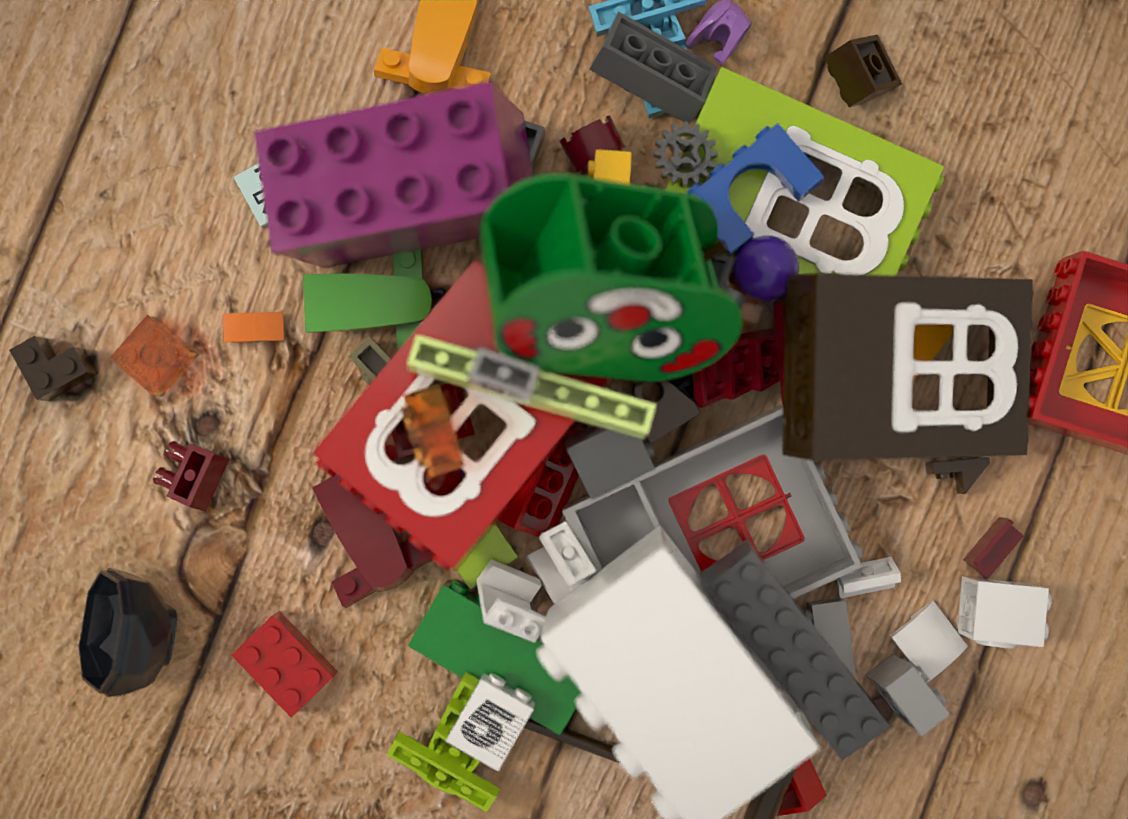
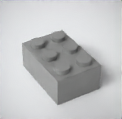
(908, 694)

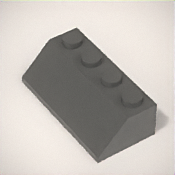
(654, 68)

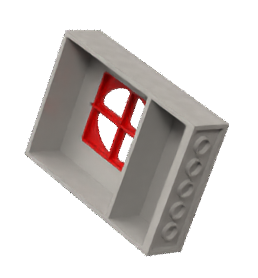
(814, 535)

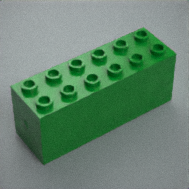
(462, 643)

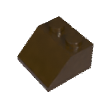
(862, 70)

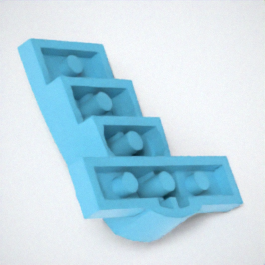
(653, 14)

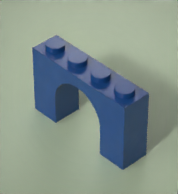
(771, 153)

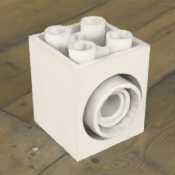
(1003, 612)

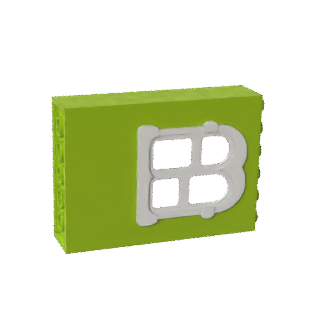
(742, 108)

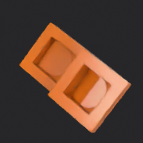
(253, 327)

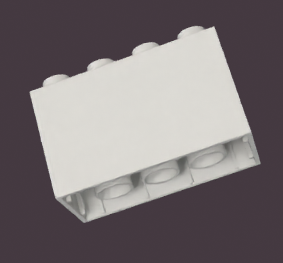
(674, 683)

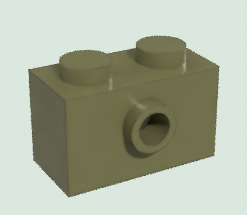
(370, 359)

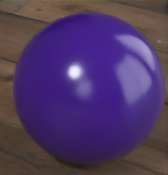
(764, 266)

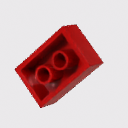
(284, 663)

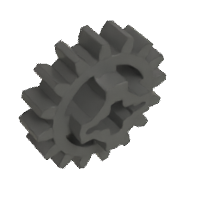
(677, 145)

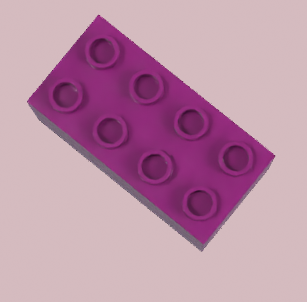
(390, 175)

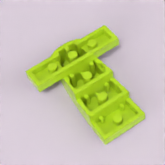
(443, 763)

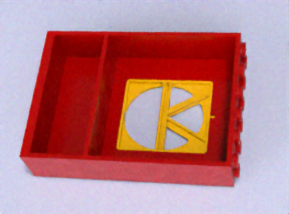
(1084, 297)

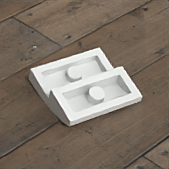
(929, 640)

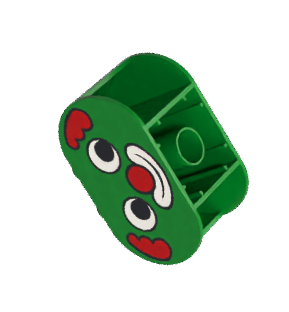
(605, 279)

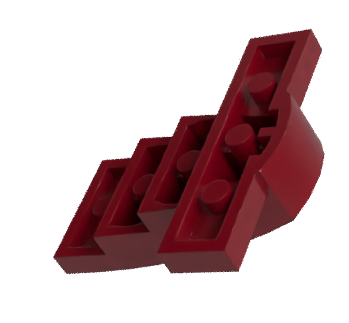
(749, 365)
(370, 542)

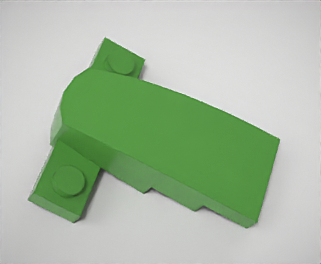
(369, 300)

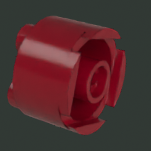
(589, 139)

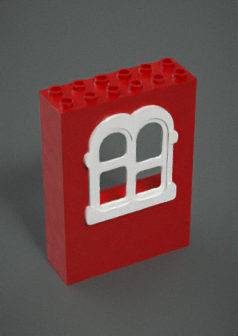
(460, 521)

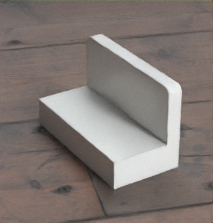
(871, 577)

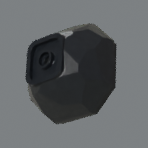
(124, 634)

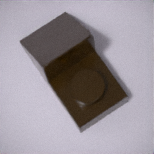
(965, 471)

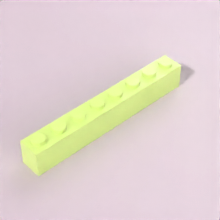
(549, 393)

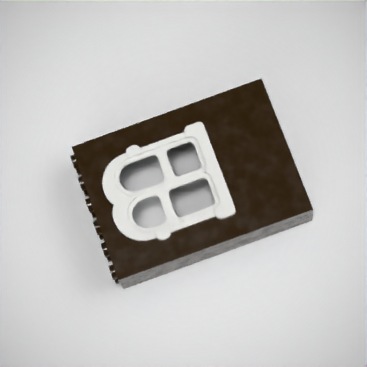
(855, 366)

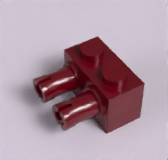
(196, 476)

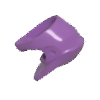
(723, 23)

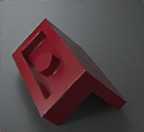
(993, 547)

